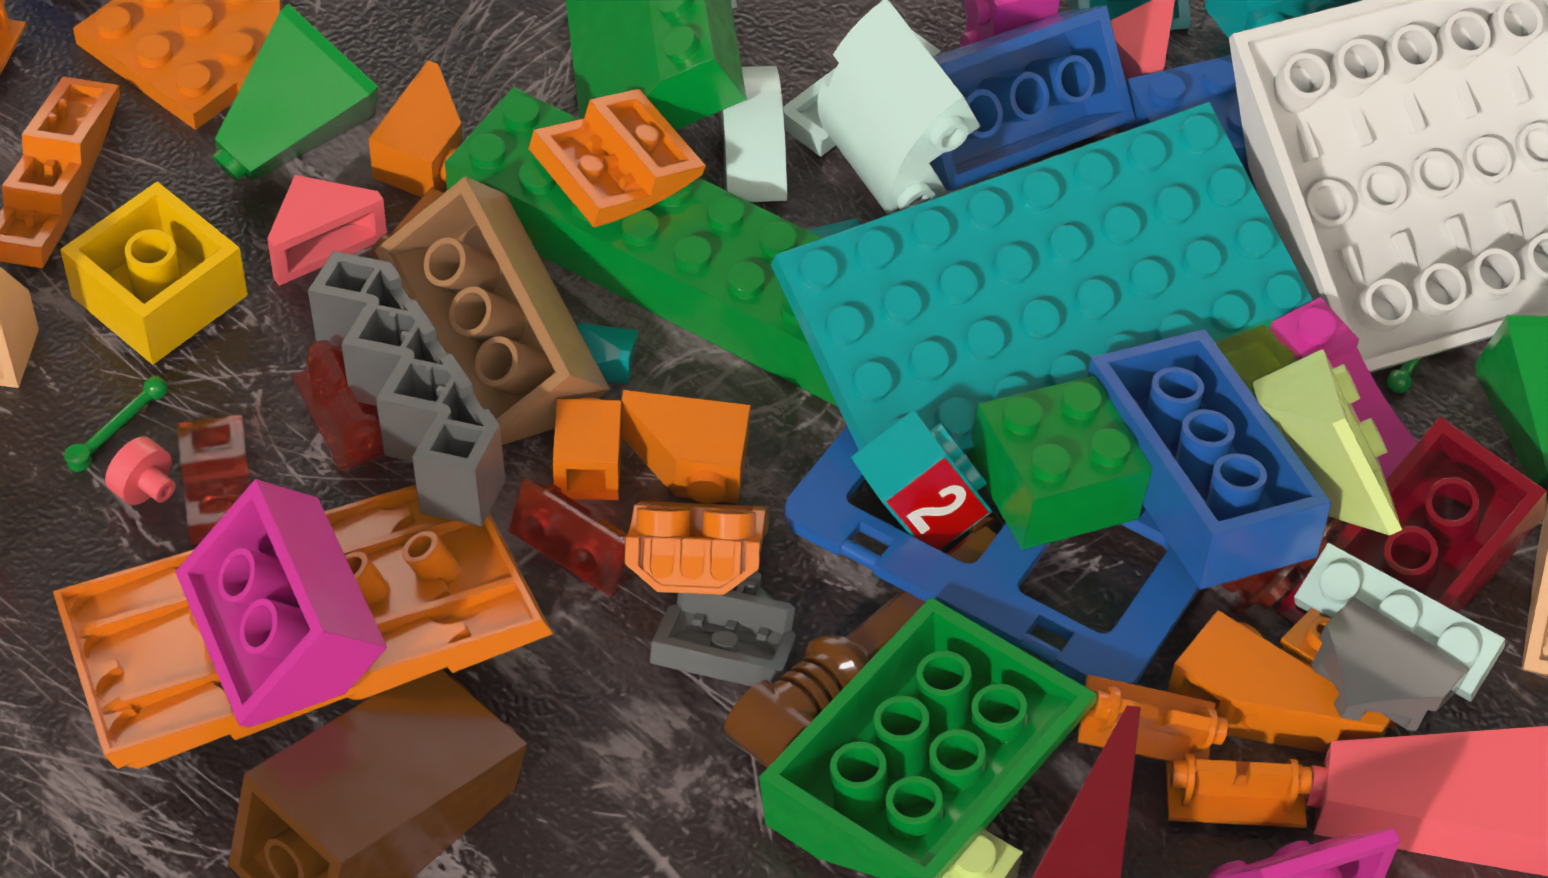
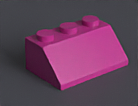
(279, 605)

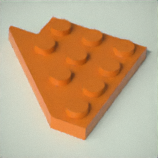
(181, 51)

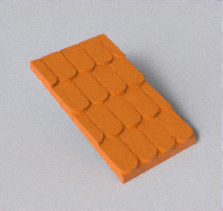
(432, 583)

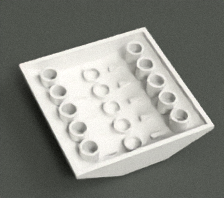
(1405, 163)

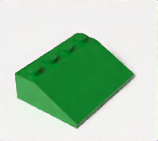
(669, 49)
(920, 749)

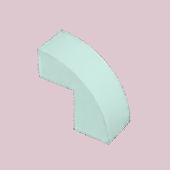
(756, 139)

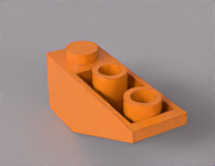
(1265, 690)

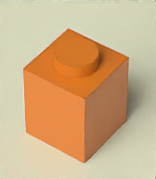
(587, 448)

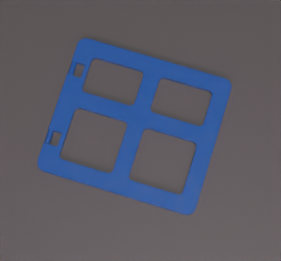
(990, 587)

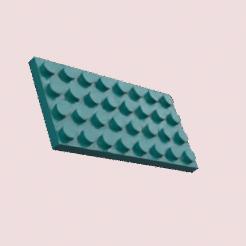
(1039, 275)

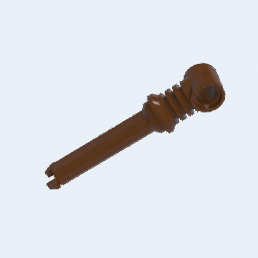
(778, 712)

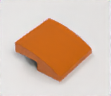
(616, 157)

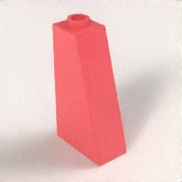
(1443, 793)

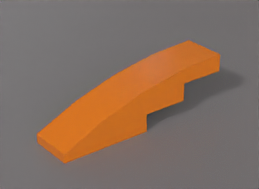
(54, 168)

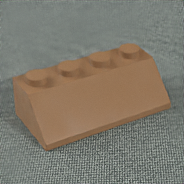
(494, 307)

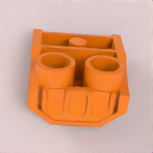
(695, 545)

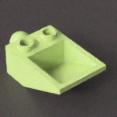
(1316, 417)

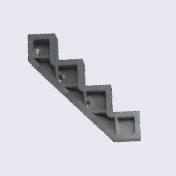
(418, 388)

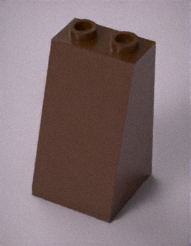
(377, 787)

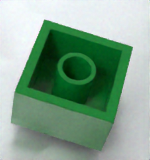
(1059, 462)

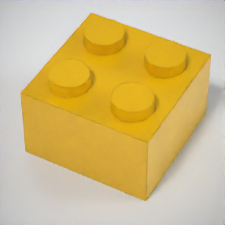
(154, 272)

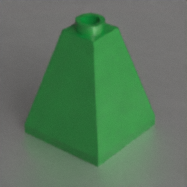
(291, 100)
(1516, 384)

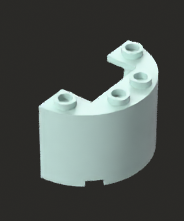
(893, 110)

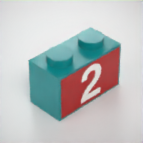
(924, 480)

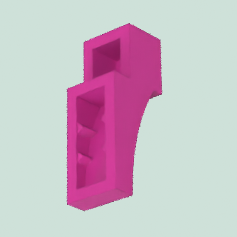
(1319, 328)

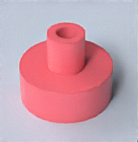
(140, 472)

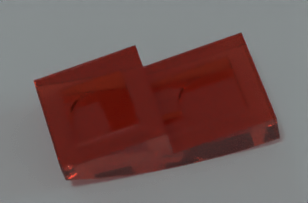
(212, 470)

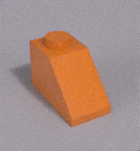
(417, 135)
(689, 443)

